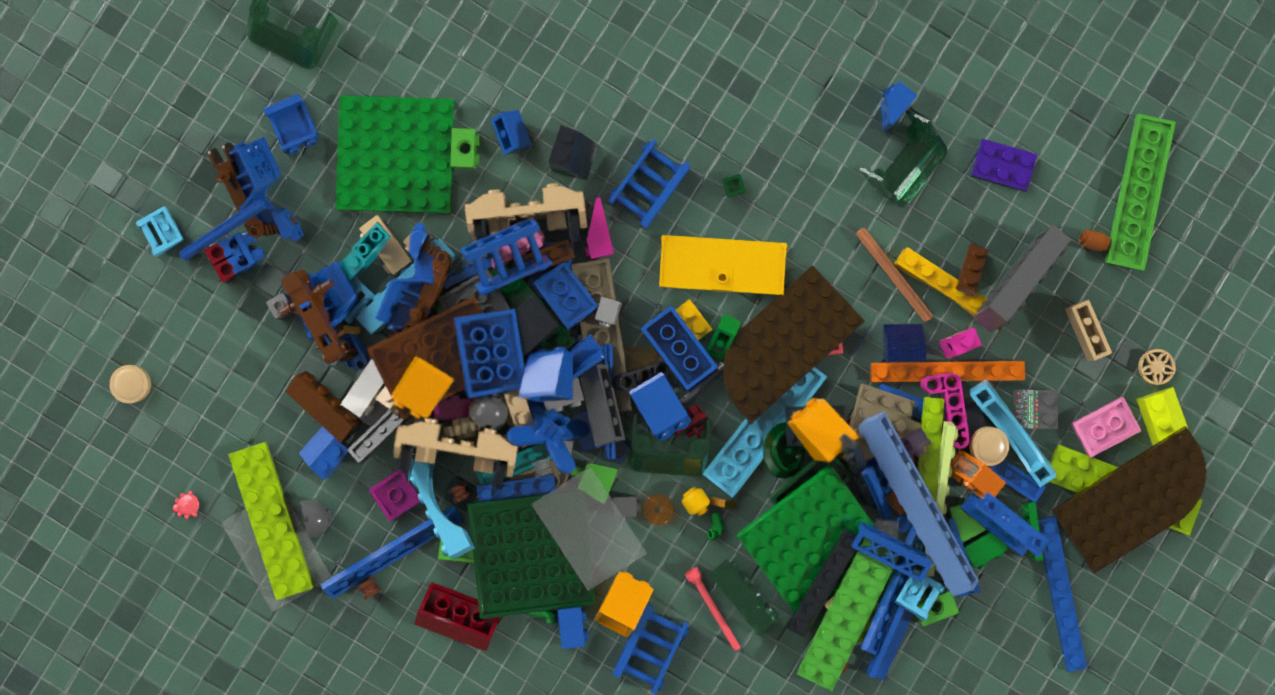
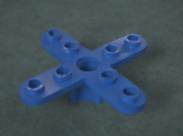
(551, 430)

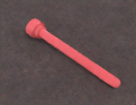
(694, 577)

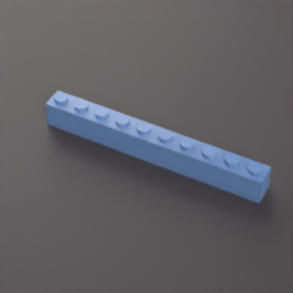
(918, 504)

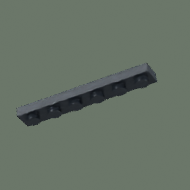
(856, 462)
(823, 583)

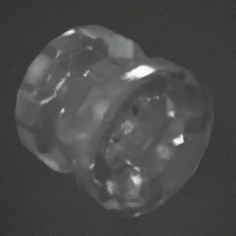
(542, 467)

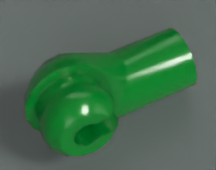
(717, 527)
(549, 615)

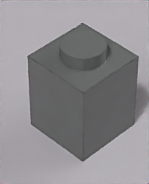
(627, 505)

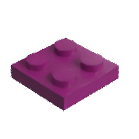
(395, 495)

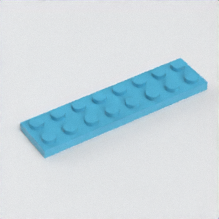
(745, 447)

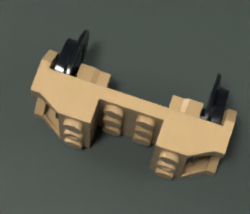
(494, 213)
(423, 439)

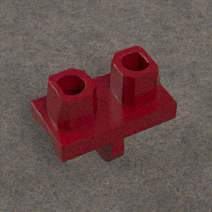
(697, 416)

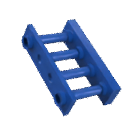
(657, 201)
(493, 243)
(1004, 524)
(632, 649)

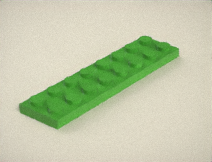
(1140, 192)
(845, 617)

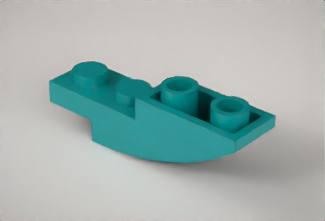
(365, 251)

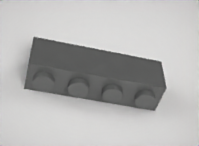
(601, 405)

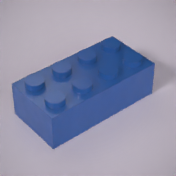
(679, 347)

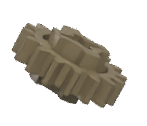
(462, 428)

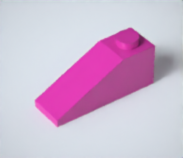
(598, 236)

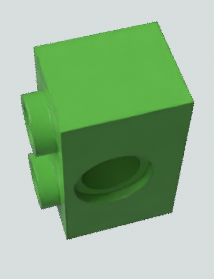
(460, 138)
(946, 608)

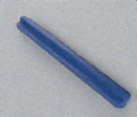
(877, 493)

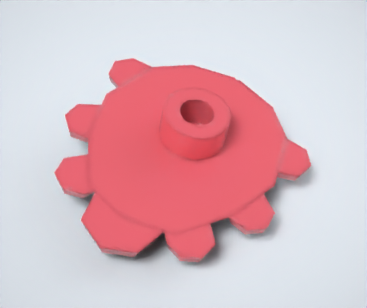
(186, 505)

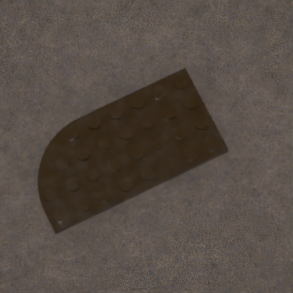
(786, 343)
(1135, 500)

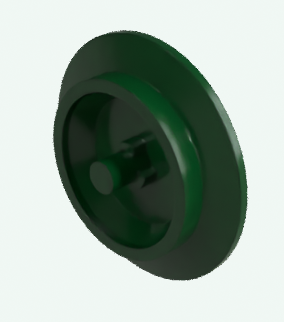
(779, 458)

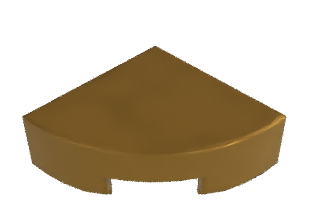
(349, 329)
(723, 503)

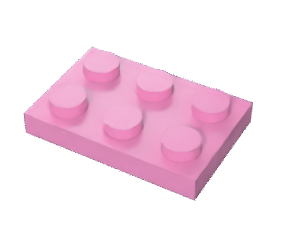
(1106, 427)

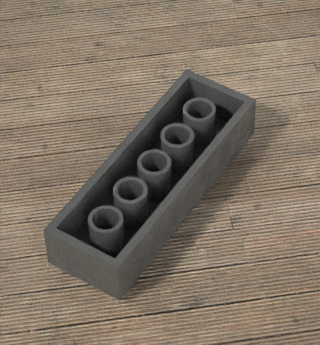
(1022, 279)

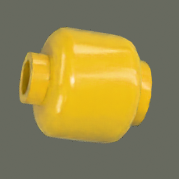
(695, 501)

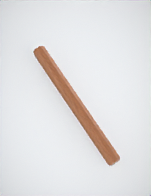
(893, 273)

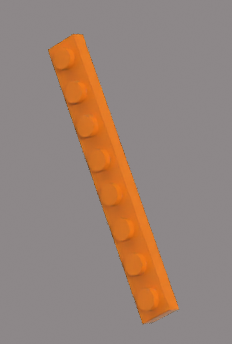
(965, 370)

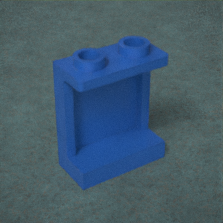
(292, 124)

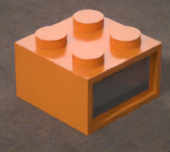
(975, 475)

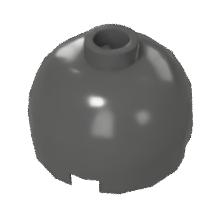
(489, 410)
(315, 517)

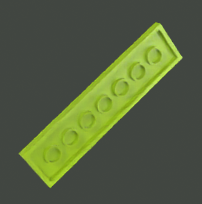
(1078, 471)
(271, 520)

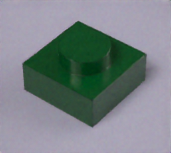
(733, 185)

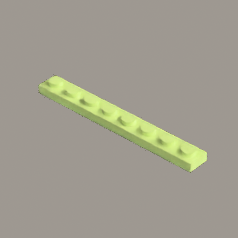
(947, 453)

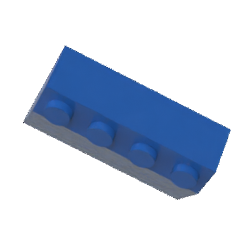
(490, 352)

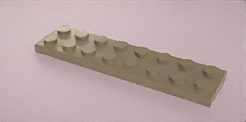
(598, 281)

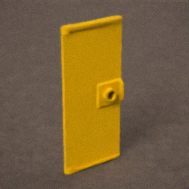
(722, 265)

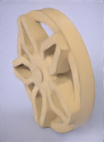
(1156, 367)

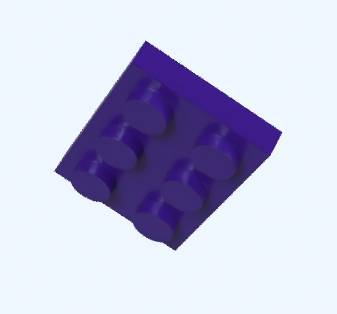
(1004, 165)

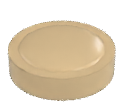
(130, 384)
(989, 445)

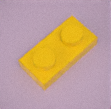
(693, 319)

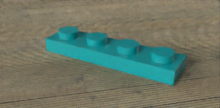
(522, 462)

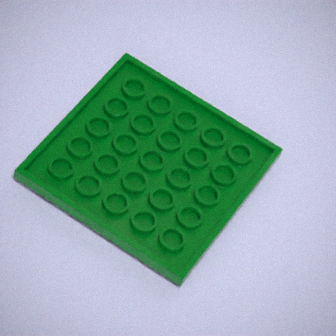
(394, 154)
(800, 533)

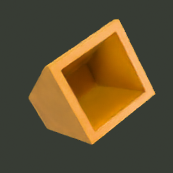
(421, 388)
(820, 429)
(624, 604)

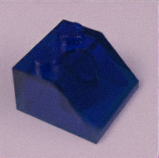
(903, 343)

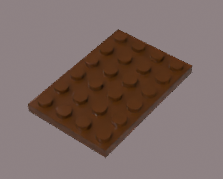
(431, 341)

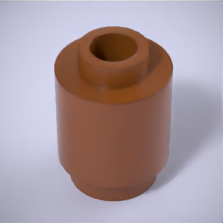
(1094, 240)

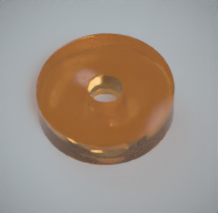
(649, 509)

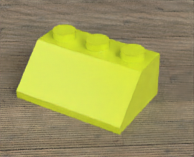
(1161, 414)

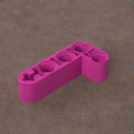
(950, 411)

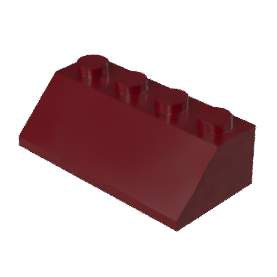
(455, 617)

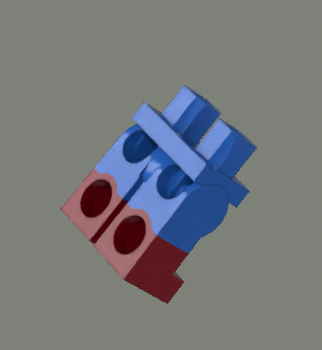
(234, 256)

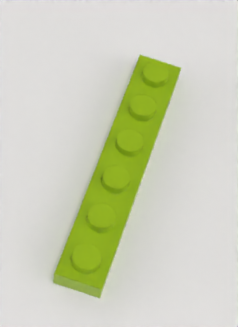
(932, 426)

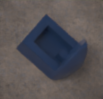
(622, 449)

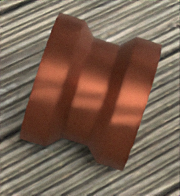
(459, 493)
(369, 588)

